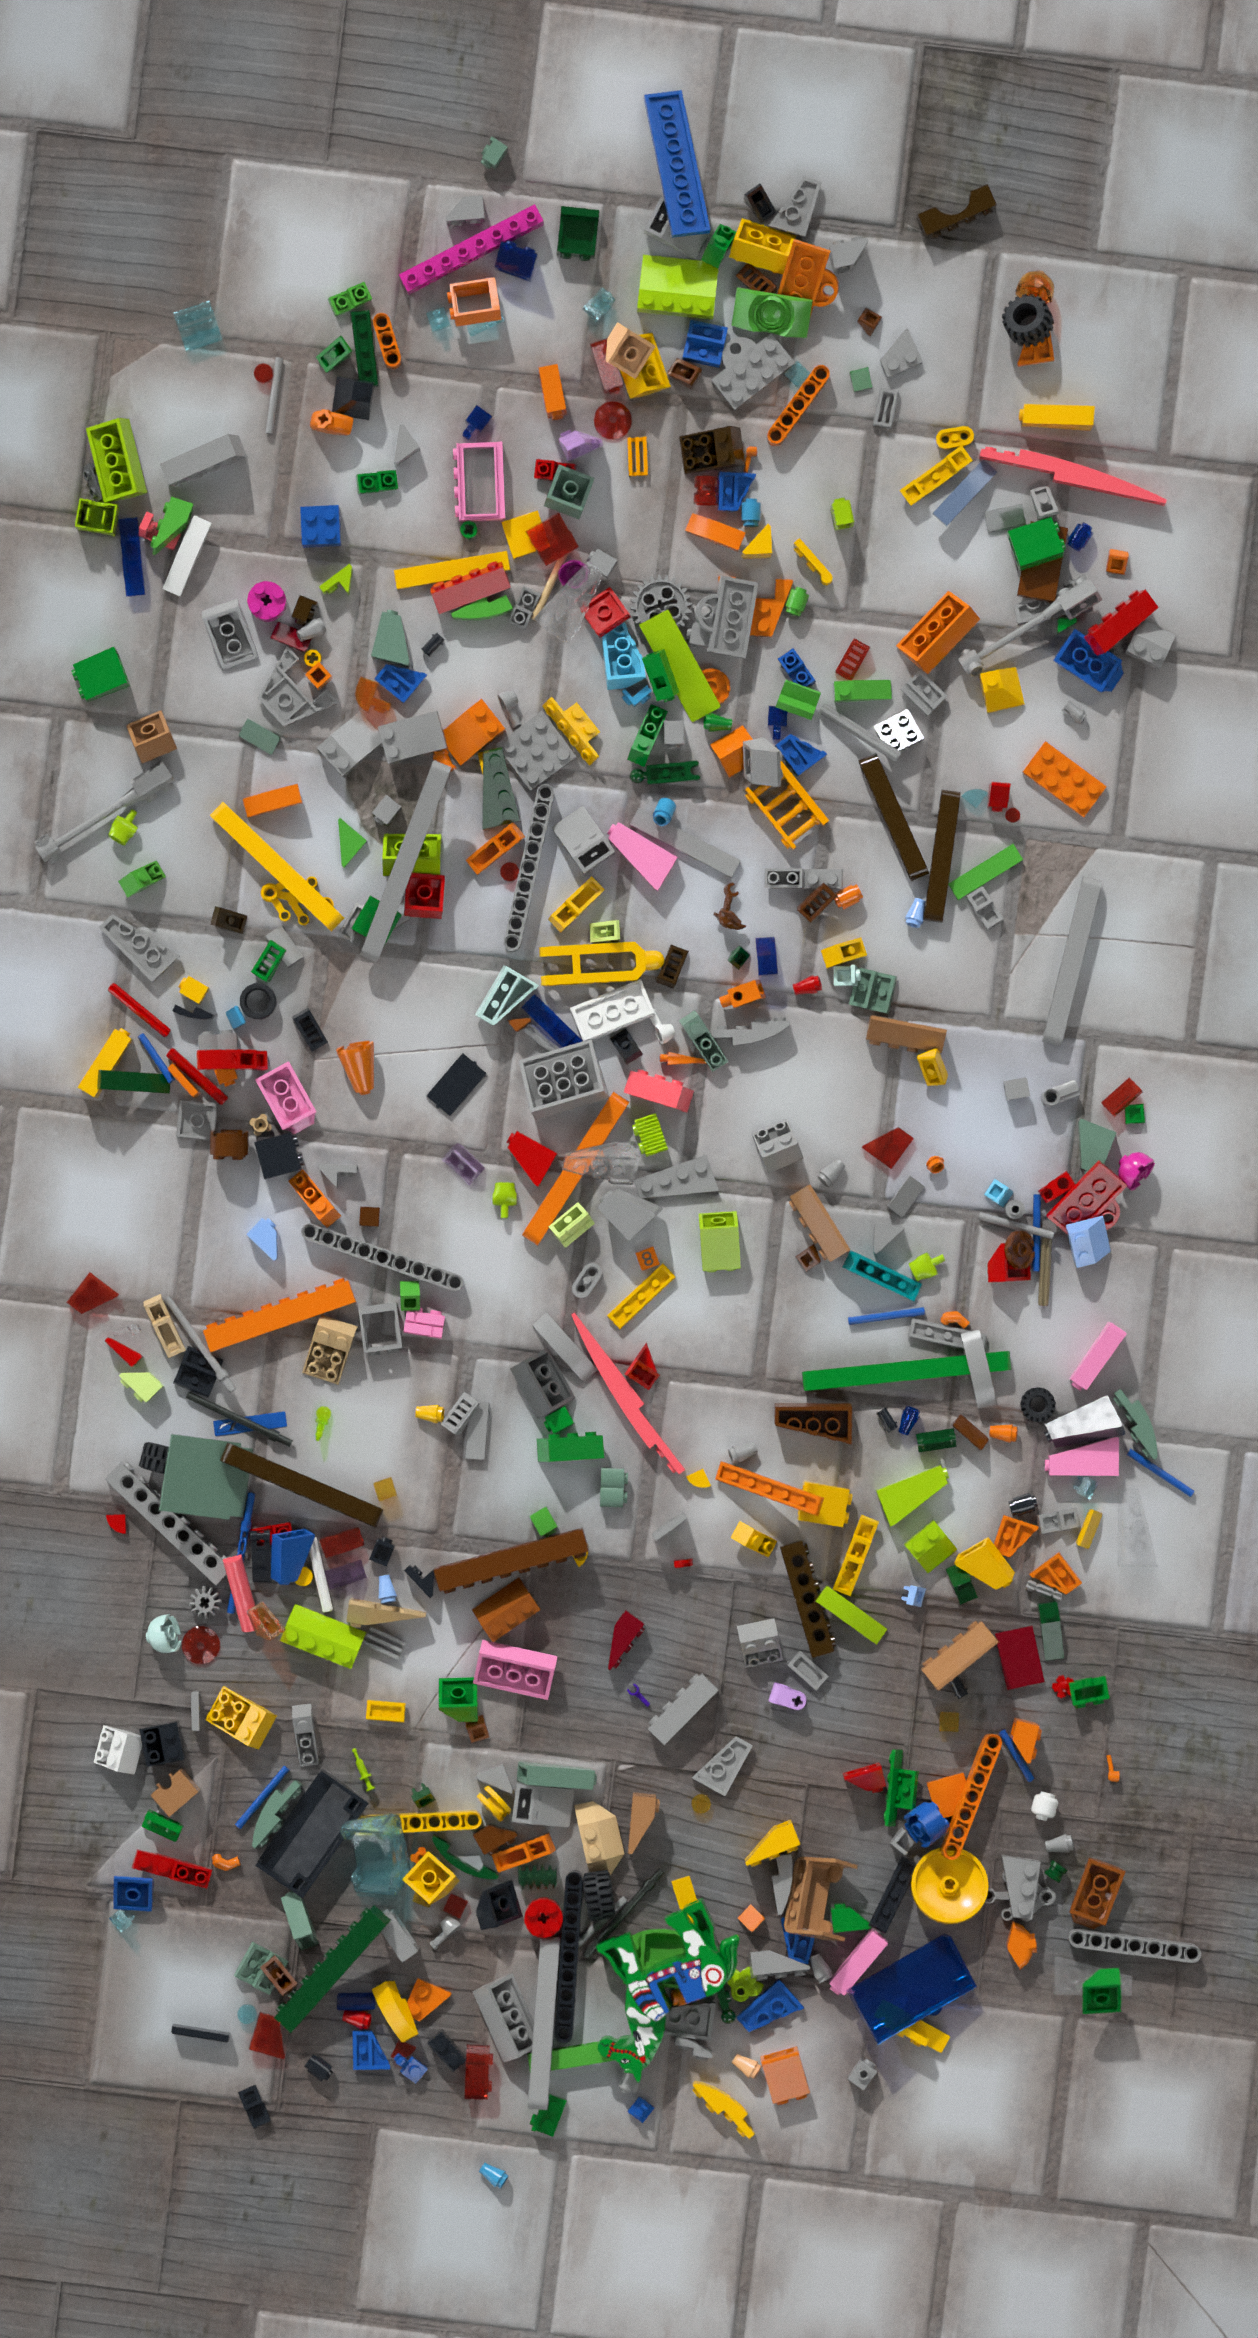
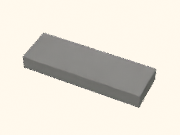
(477, 1432)

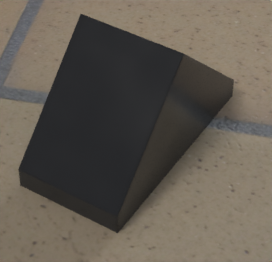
(759, 203)

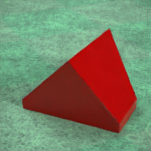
(643, 1369)

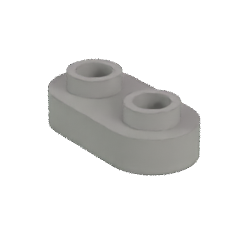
(586, 1280)

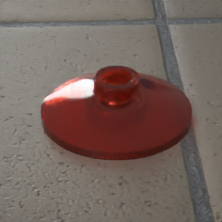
(612, 430)
(208, 1638)

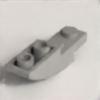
(803, 878)
(759, 1031)

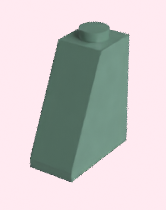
(390, 640)
(1093, 1143)
(299, 1921)

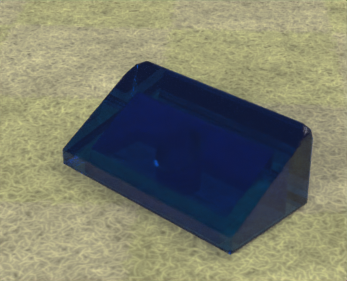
(356, 2001)

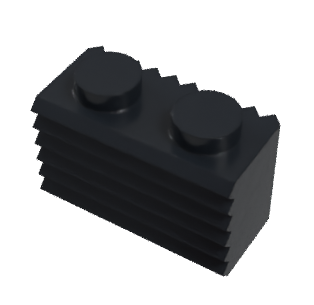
(447, 2050)

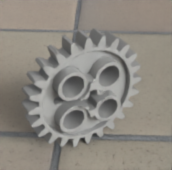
(655, 590)

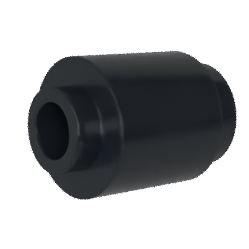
(1023, 1504)
(319, 2068)

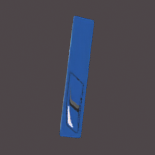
(269, 1420)

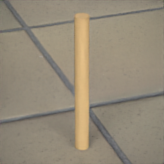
(549, 586)

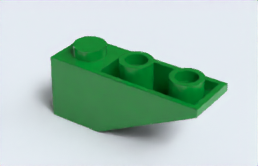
(647, 735)

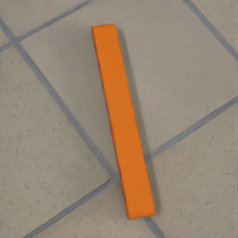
(567, 1180)

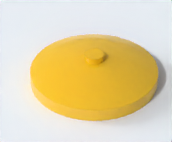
(949, 1888)

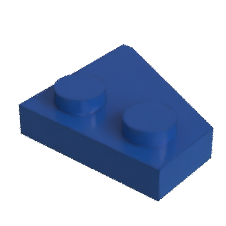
(400, 681)
(799, 754)
(798, 1946)
(368, 2052)

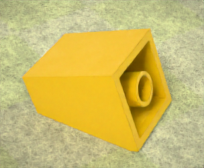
(833, 1507)

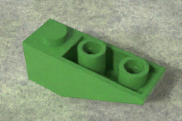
(174, 522)

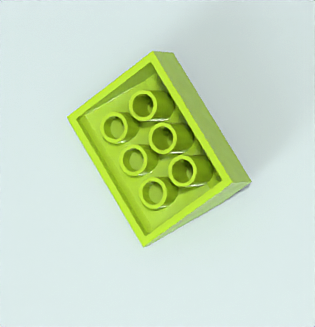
(677, 287)

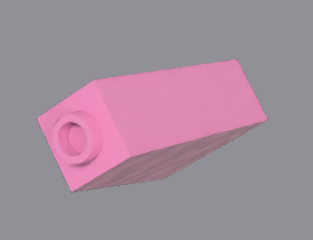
(645, 856)
(1097, 1356)
(1092, 1459)
(857, 1962)

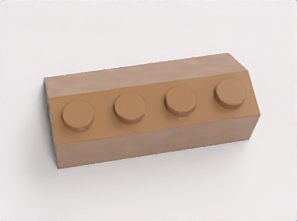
(904, 1034)
(819, 1223)

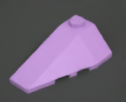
(577, 444)

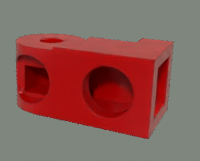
(1056, 1187)

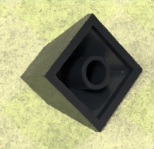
(353, 397)
(498, 1906)

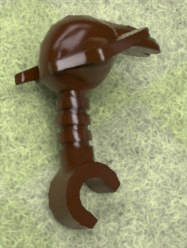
(726, 917)

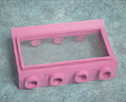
(479, 481)

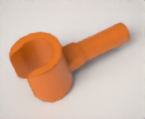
(751, 451)
(1112, 1775)

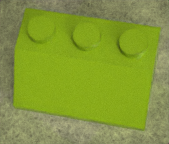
(427, 861)

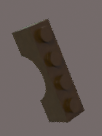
(934, 221)

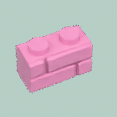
(424, 1324)

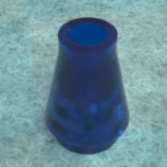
(908, 1419)

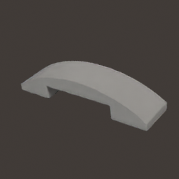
(564, 1347)
(978, 1369)

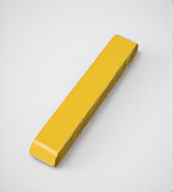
(444, 1820)

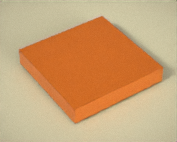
(946, 1793)

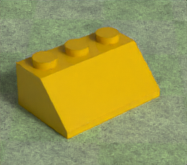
(761, 246)
(651, 377)

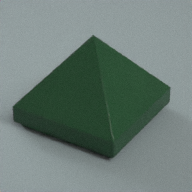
(738, 957)

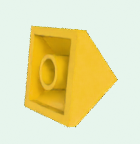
(760, 546)

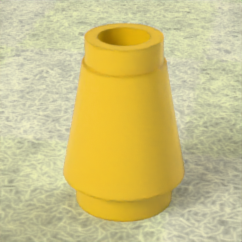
(431, 1413)

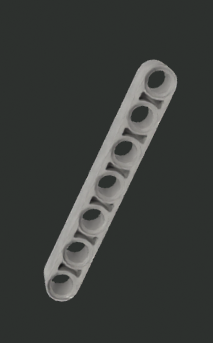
(1144, 1943)

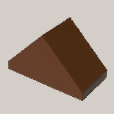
(685, 373)
(278, 1976)

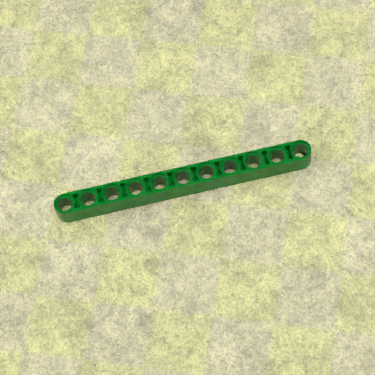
(899, 1371)

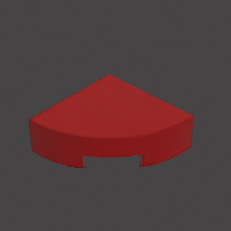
(117, 1522)
(683, 1563)

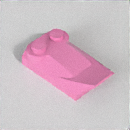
(287, 1098)

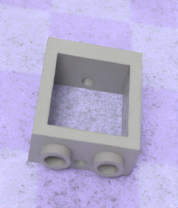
(393, 1348)
(399, 1937)

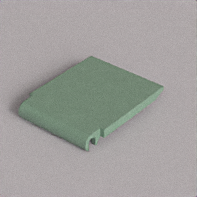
(200, 1482)

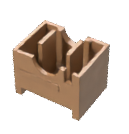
(180, 1792)

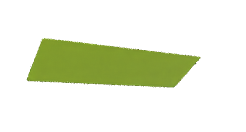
(692, 685)

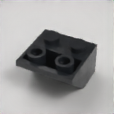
(162, 1743)

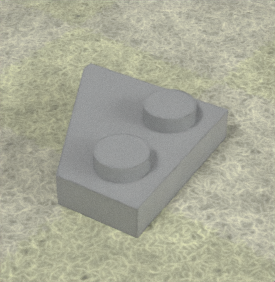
(901, 355)

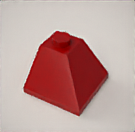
(1001, 1271)
(868, 1777)

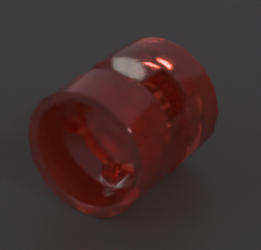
(705, 497)

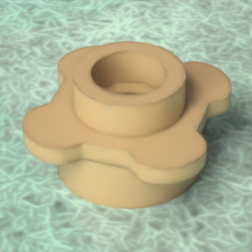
(265, 1125)

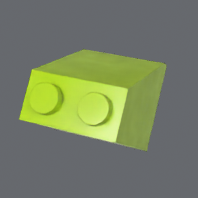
(719, 1241)

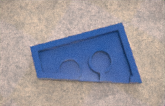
(769, 2006)

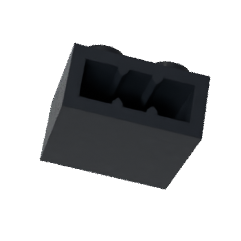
(279, 1155)

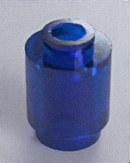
(1080, 536)

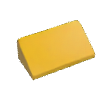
(933, 1067)
(1089, 1528)

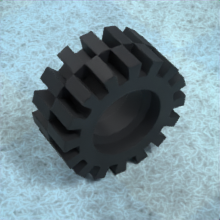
(1049, 1404)

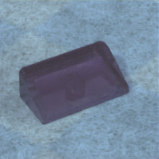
(463, 1163)

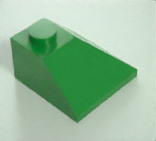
(459, 1698)
(1102, 1992)

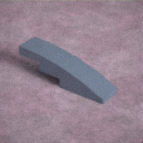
(964, 492)

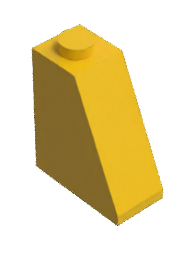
(986, 1564)

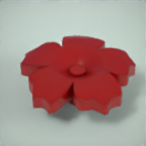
(1062, 1686)

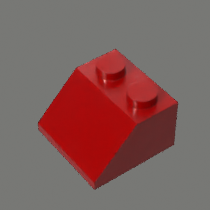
(424, 896)

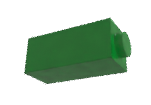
(660, 675)

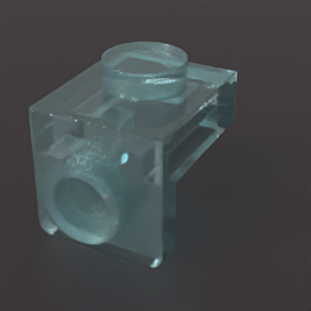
(599, 304)

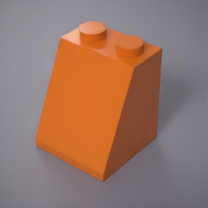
(785, 2075)

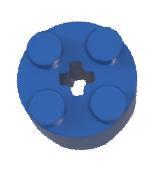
(926, 1823)

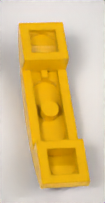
(936, 476)

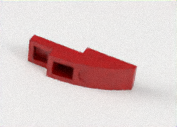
(232, 1059)
(172, 1868)

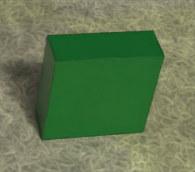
(1134, 1114)

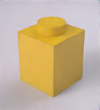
(193, 989)

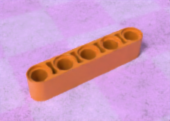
(800, 396)

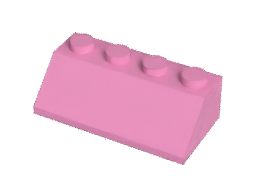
(515, 1669)

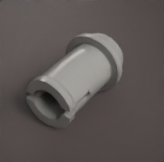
(1074, 712)

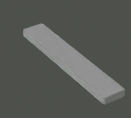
(686, 843)

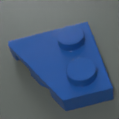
(733, 489)

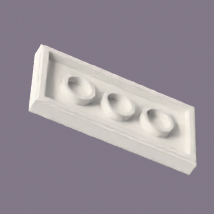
(612, 1011)

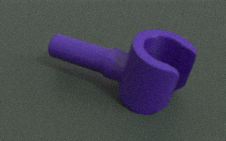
(639, 1695)

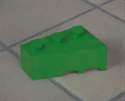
(570, 1447)

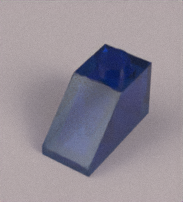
(766, 956)

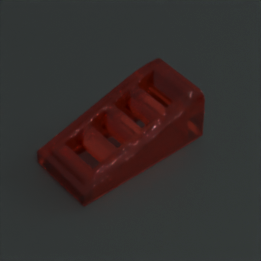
(862, 646)

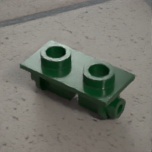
(936, 1440)

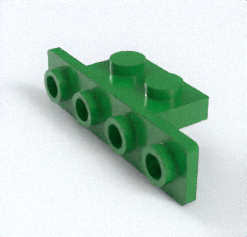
(901, 1788)

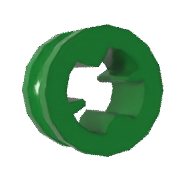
(475, 530)

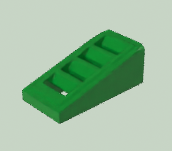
(264, 956)

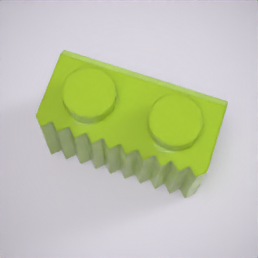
(842, 514)
(650, 1135)

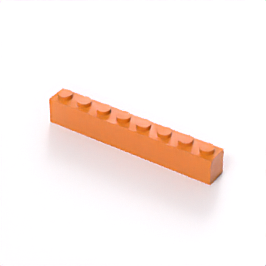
(280, 1315)

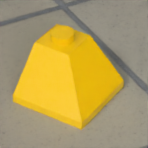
(1001, 689)
(431, 1879)

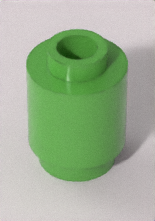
(797, 601)

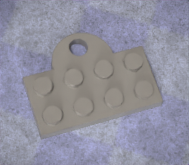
(750, 369)
(729, 616)

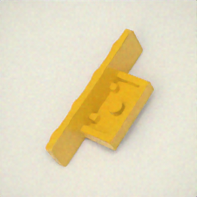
(575, 726)
(925, 2034)

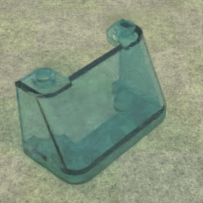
(379, 1853)

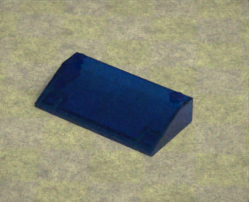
(911, 1988)

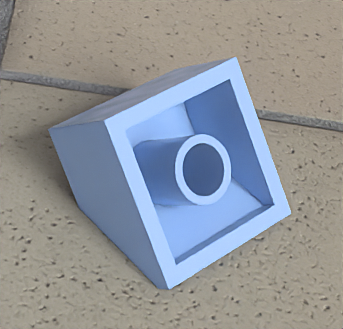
(1088, 1241)

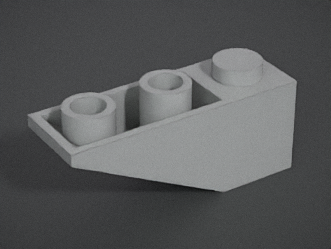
(305, 1734)
(770, 1963)

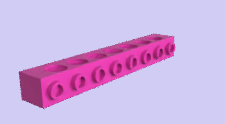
(471, 249)

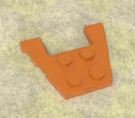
(769, 610)

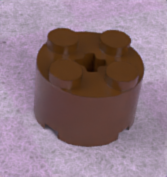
(229, 1143)

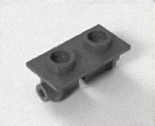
(91, 476)

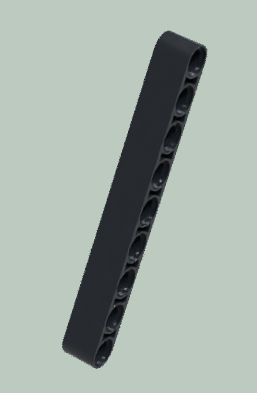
(565, 1965)

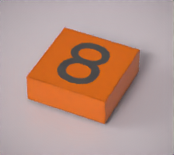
(647, 1258)

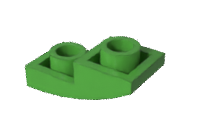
(350, 299)

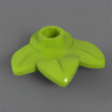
(743, 1981)

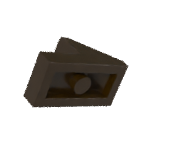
(228, 920)

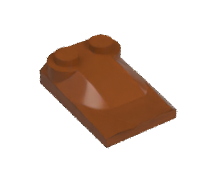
(1096, 1893)

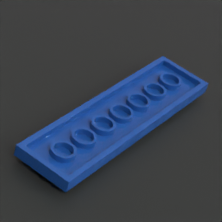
(676, 164)

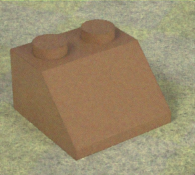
(151, 736)

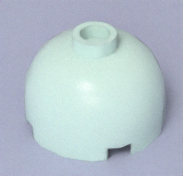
(163, 1634)

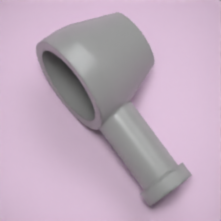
(508, 701)
(449, 1926)

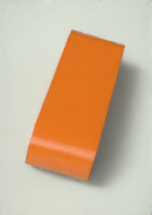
(387, 331)

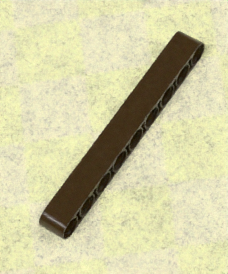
(301, 1485)

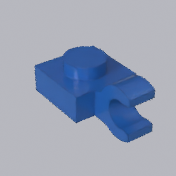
(411, 2068)

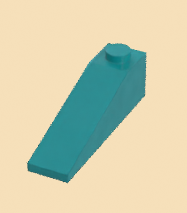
(882, 1275)

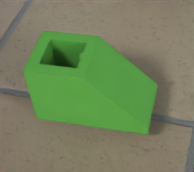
(141, 878)

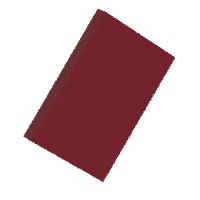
(1019, 1657)

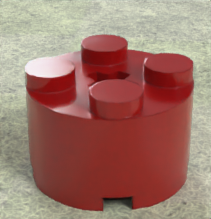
(549, 1908)

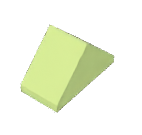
(604, 931)

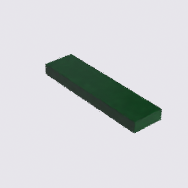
(364, 346)
(132, 1081)

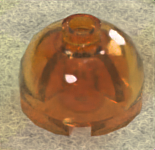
(1036, 283)

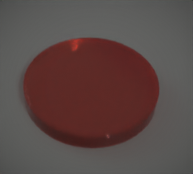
(1012, 815)

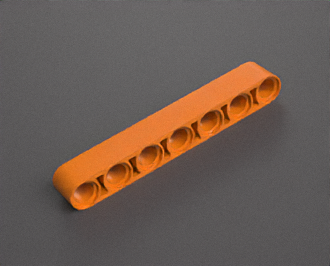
(963, 1802)

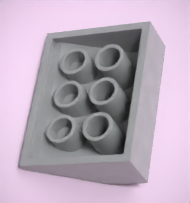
(563, 1079)

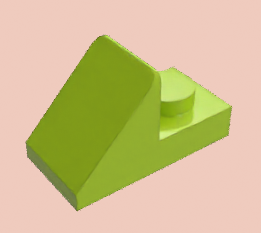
(342, 577)

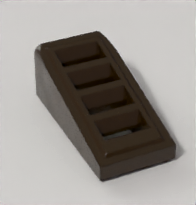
(667, 981)

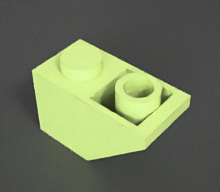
(143, 1384)

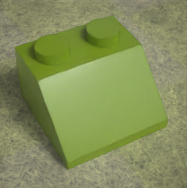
(930, 1546)

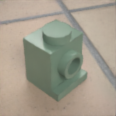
(493, 154)

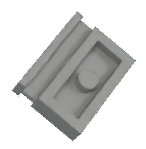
(923, 692)

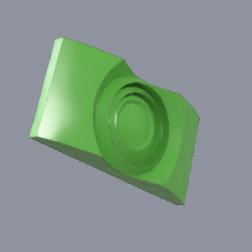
(771, 313)

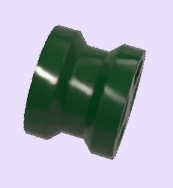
(1055, 1871)

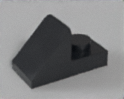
(626, 1046)
(426, 1583)

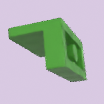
(798, 699)

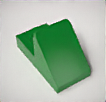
(334, 354)

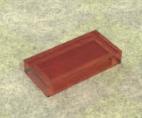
(1121, 1097)

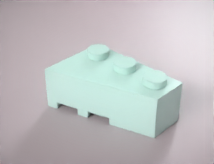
(504, 995)

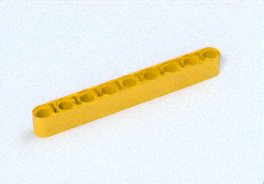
(277, 866)

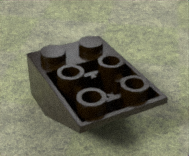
(712, 450)

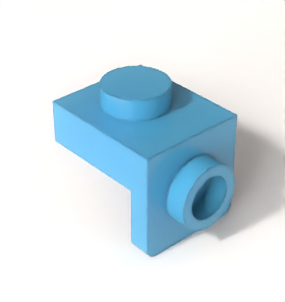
(642, 696)

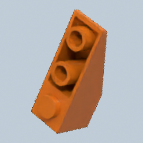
(314, 1198)

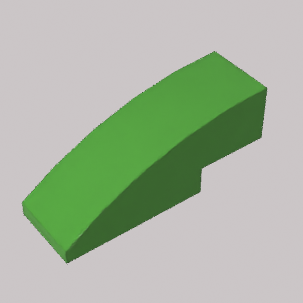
(483, 610)

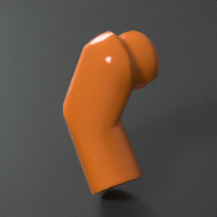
(224, 1864)

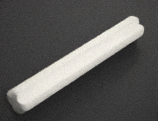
(320, 1577)

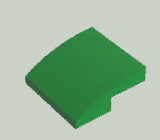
(364, 919)

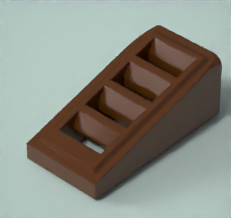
(771, 287)
(811, 916)

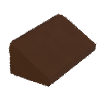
(970, 1432)

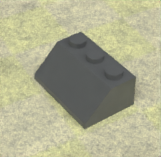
(542, 1383)

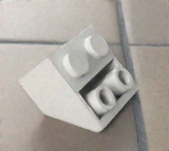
(118, 1750)

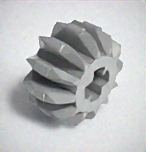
(198, 1601)

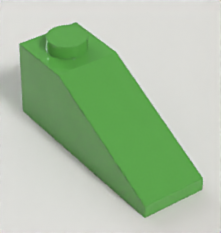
(861, 690)

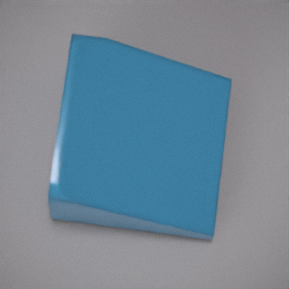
(235, 1017)

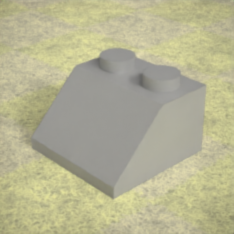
(1150, 644)

